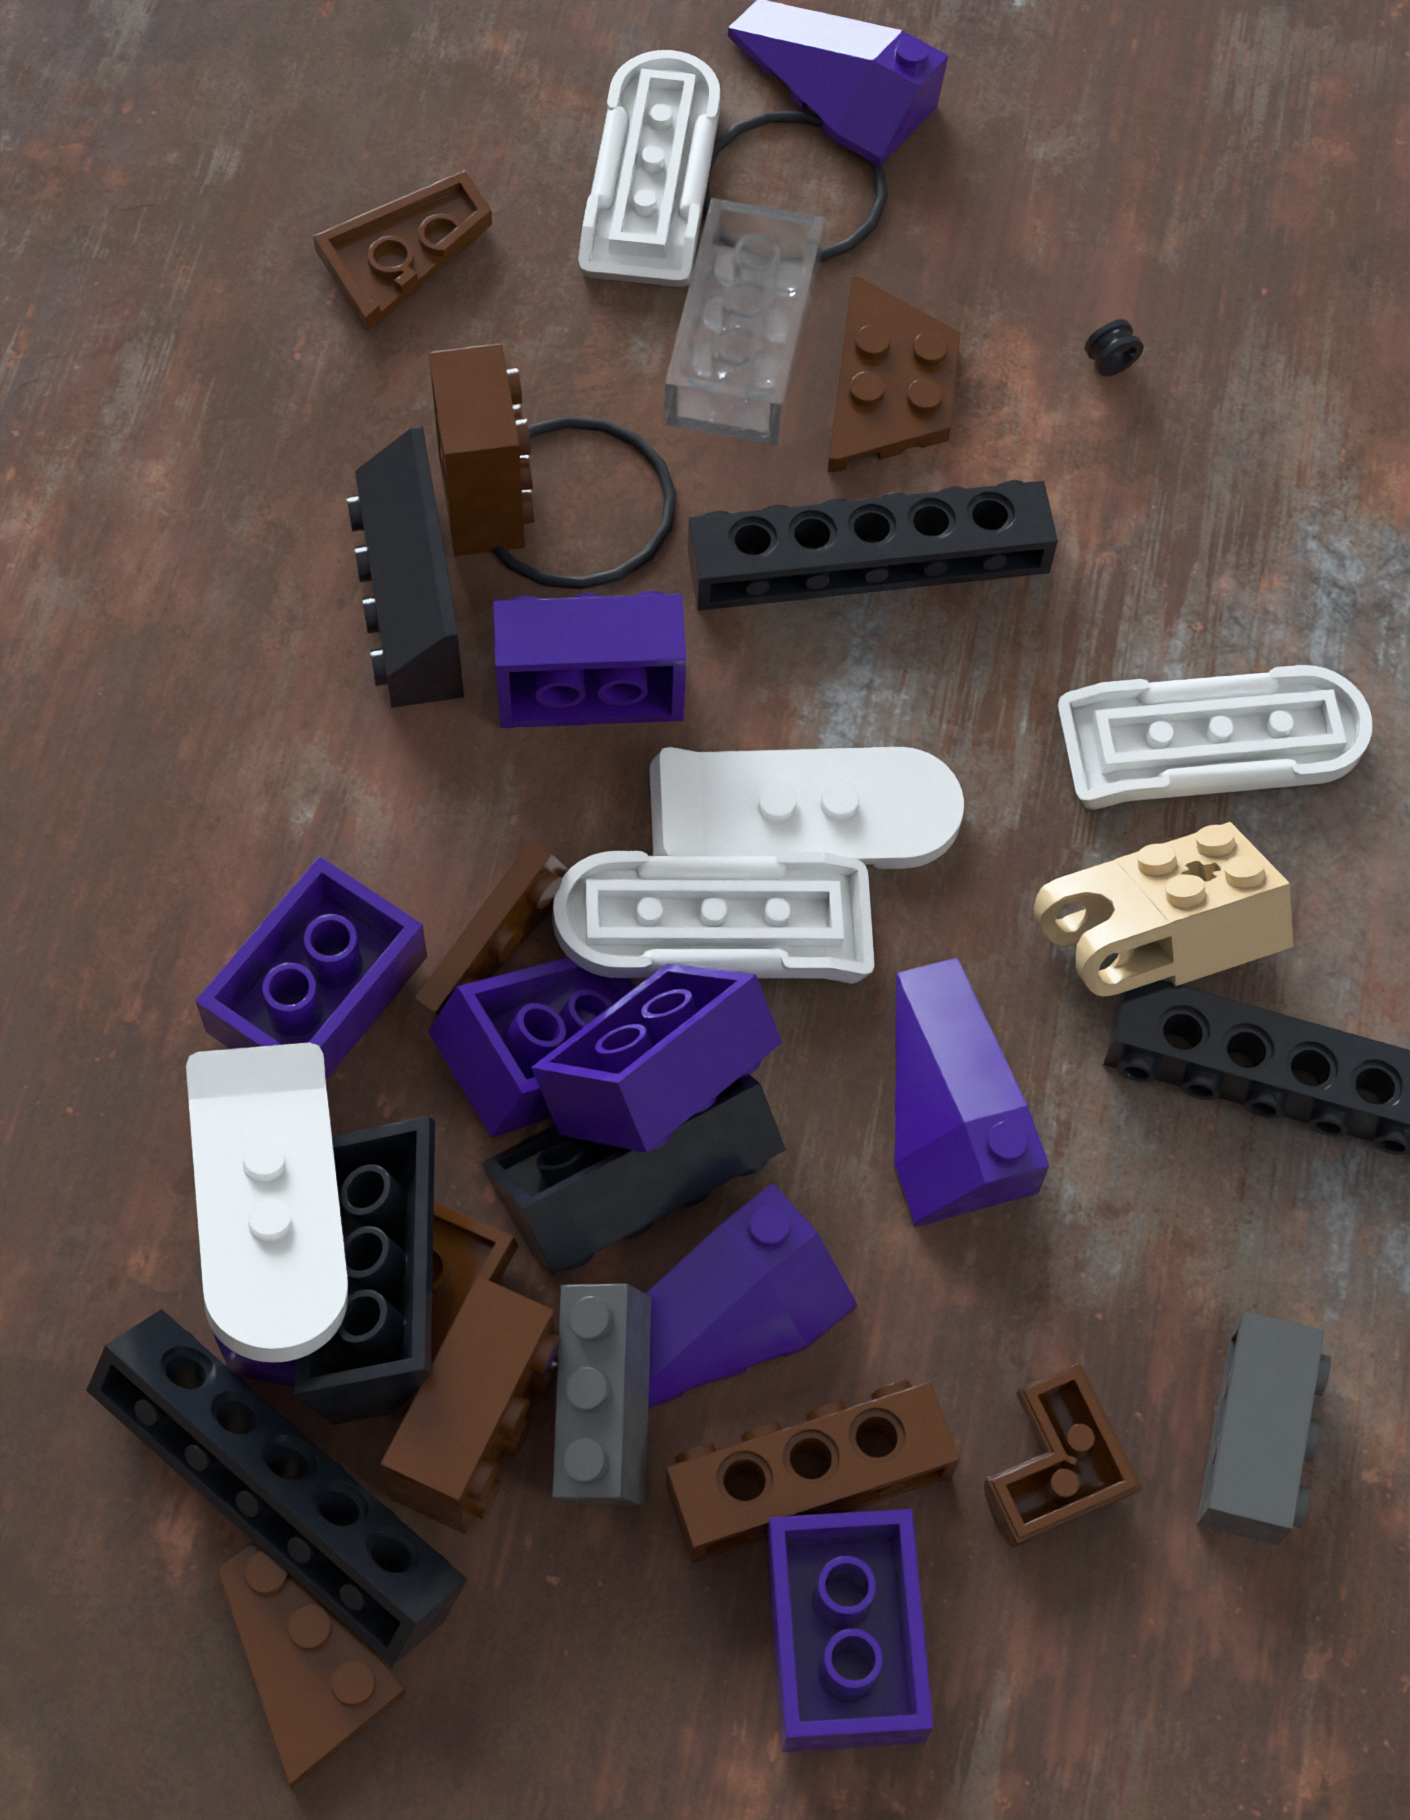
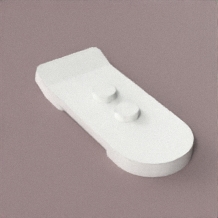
(651, 171)
(1212, 734)
(850, 802)
(726, 913)
(267, 1199)

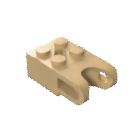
(1170, 911)

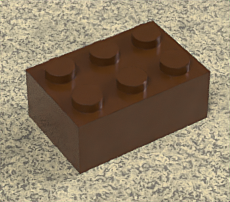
(482, 448)
(473, 1406)

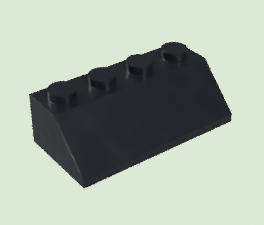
(407, 575)
(585, 1195)
(388, 1248)

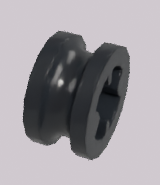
(1113, 347)

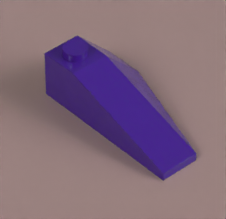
(857, 76)
(957, 1107)
(743, 1298)

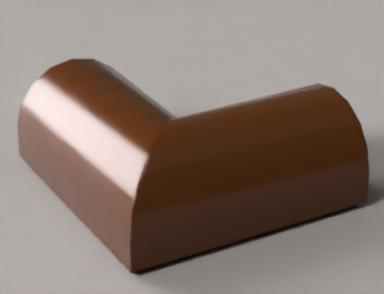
(1080, 1466)

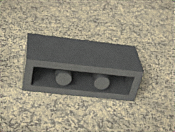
(602, 1395)
(1264, 1429)

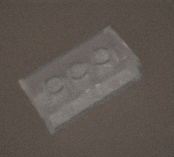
(743, 321)

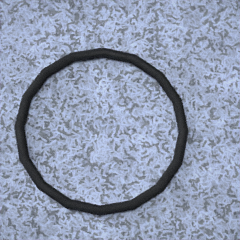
(813, 119)
(638, 560)

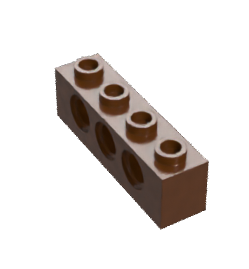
(719, 1523)

